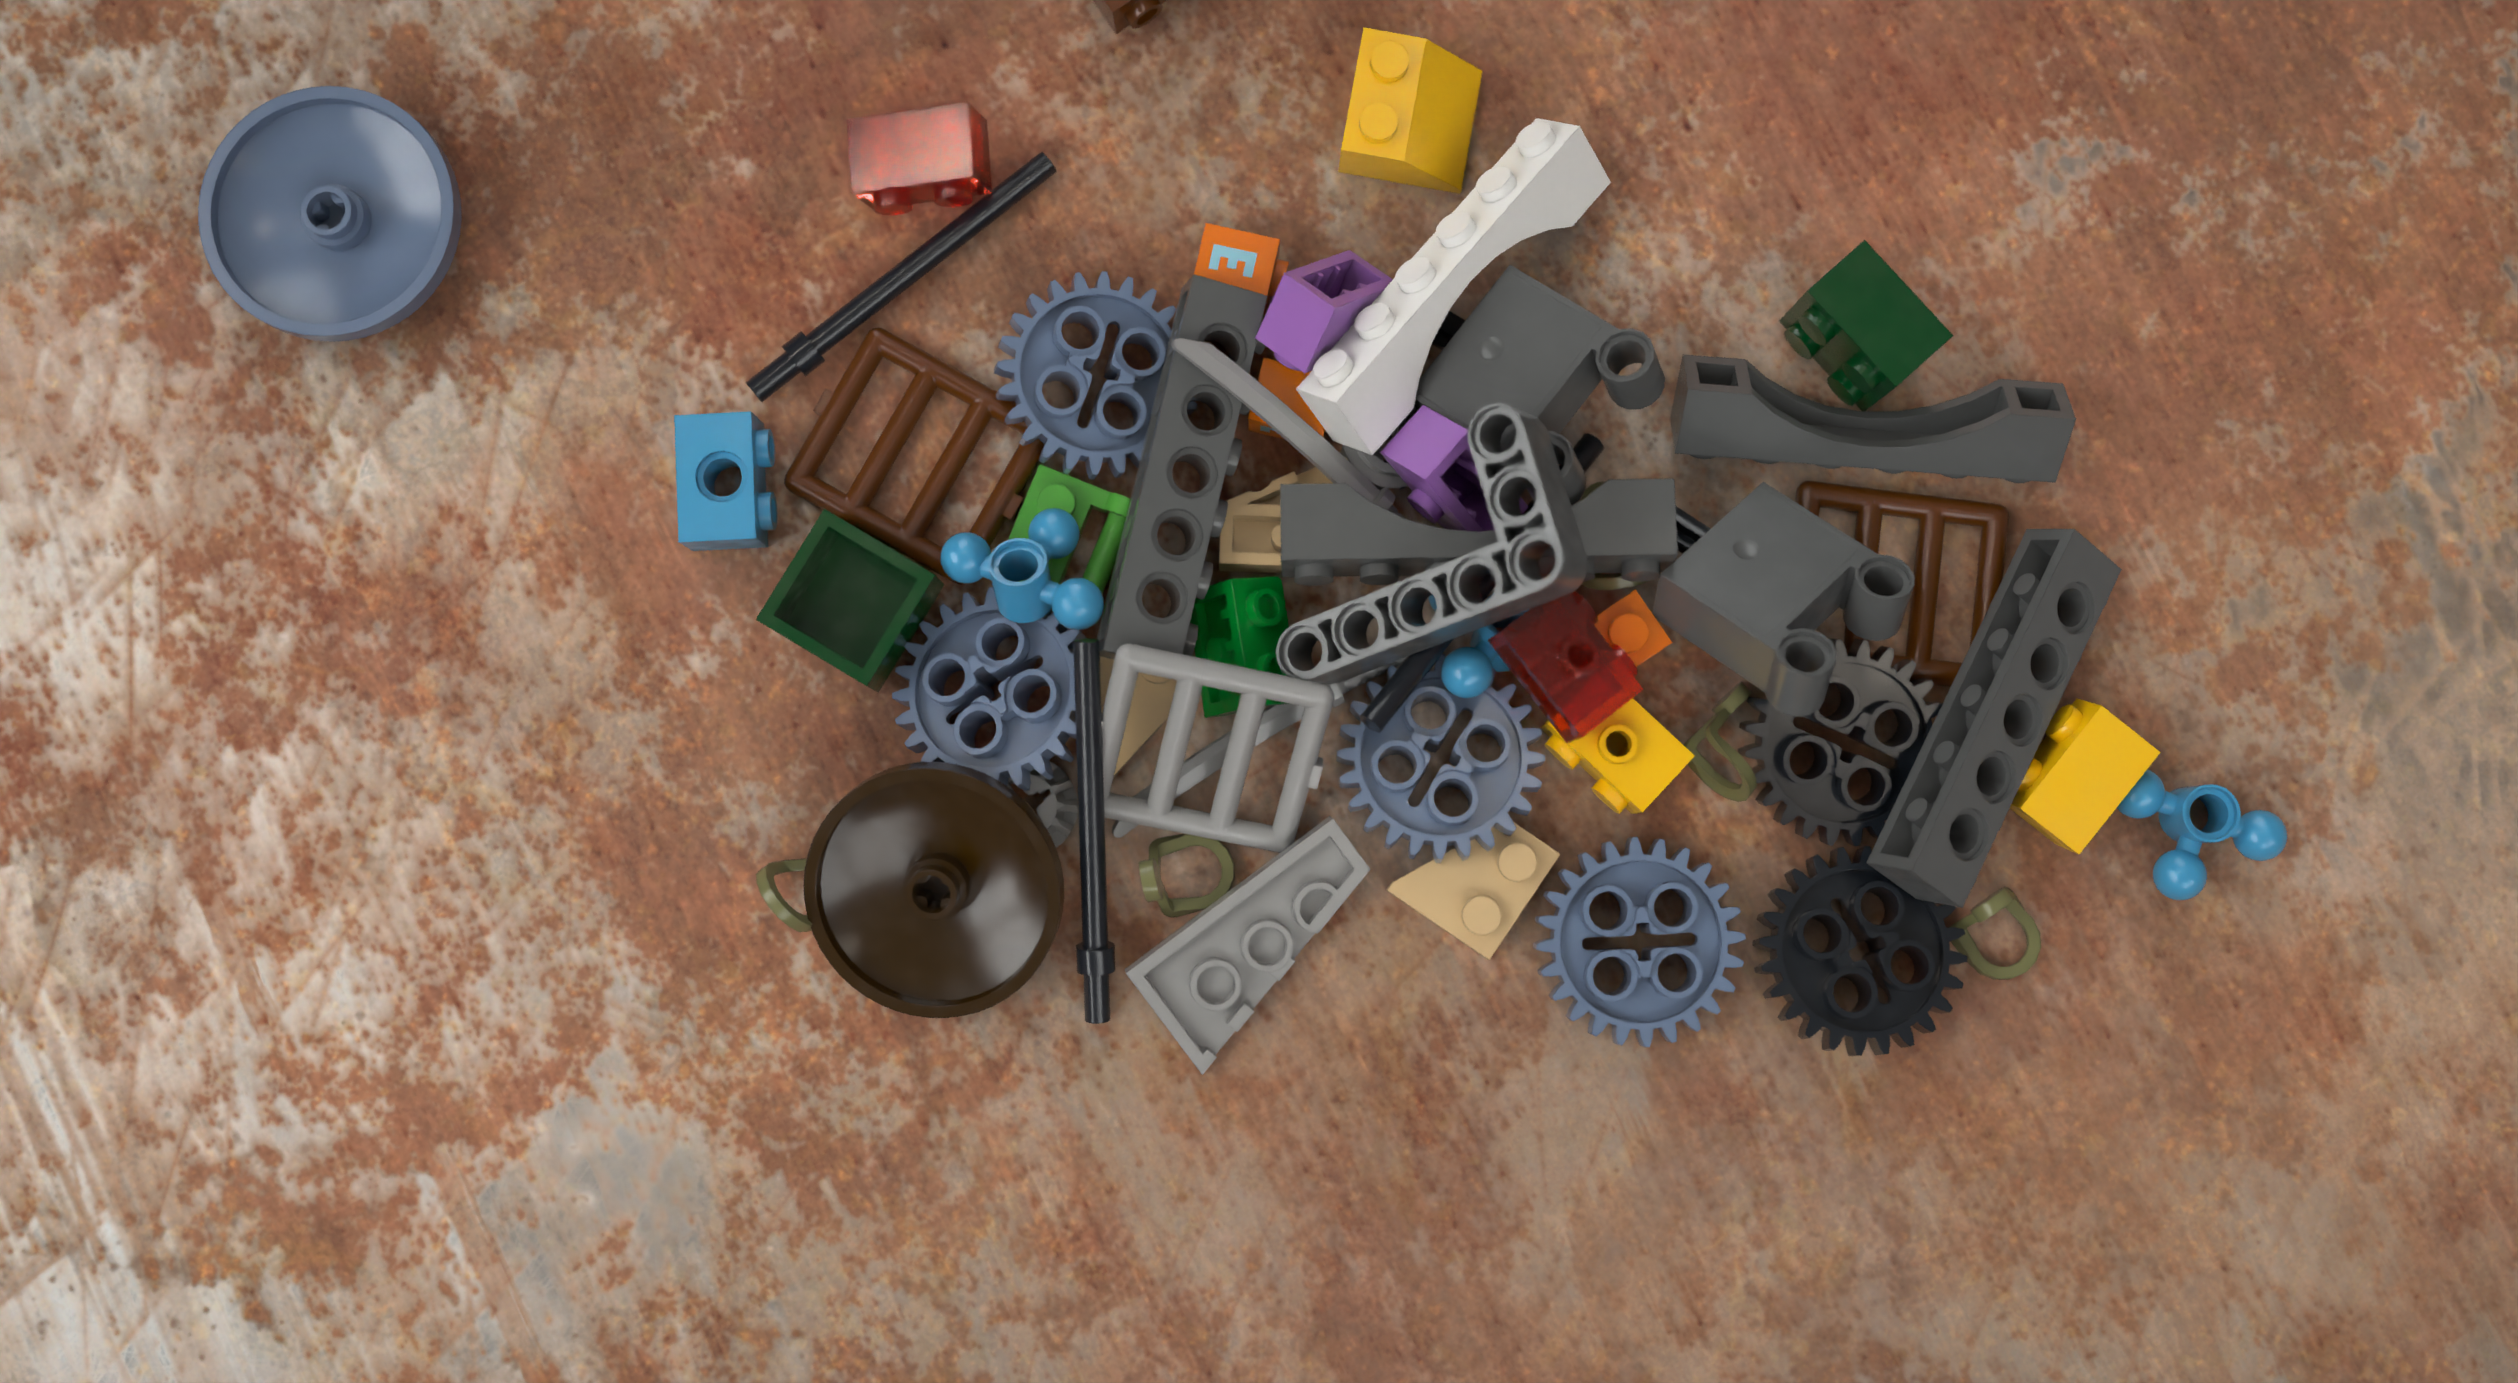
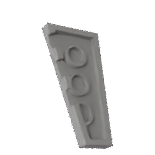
(1232, 952)

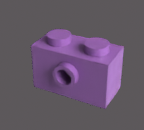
(1318, 307)
(1440, 470)

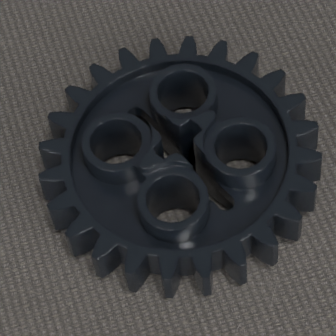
(1821, 793)
(1809, 976)

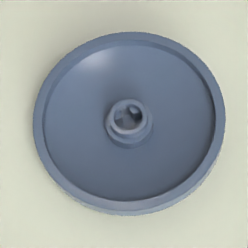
(329, 213)

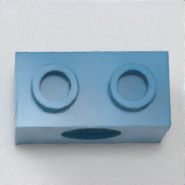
(704, 449)

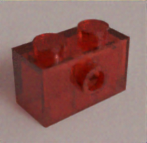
(919, 158)
(1567, 665)

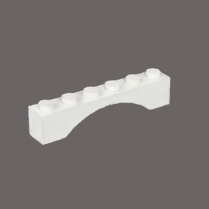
(1374, 370)

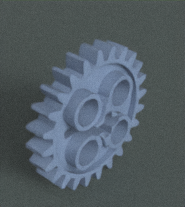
(1045, 357)
(970, 645)
(1489, 786)
(1641, 999)

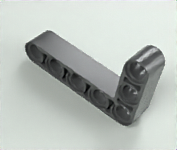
(1458, 582)

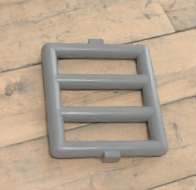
(1255, 689)

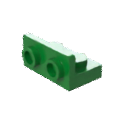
(1239, 627)

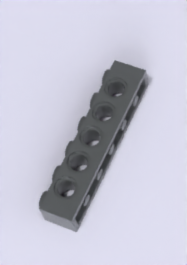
(1203, 313)
(1994, 716)

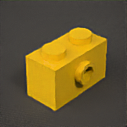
(1626, 755)
(2081, 774)

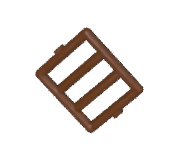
(929, 374)
(1932, 516)

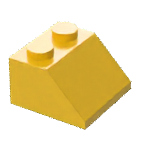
(1409, 112)

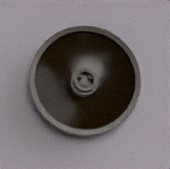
(934, 889)

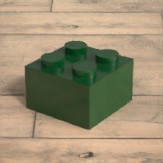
(1863, 328)
(850, 600)

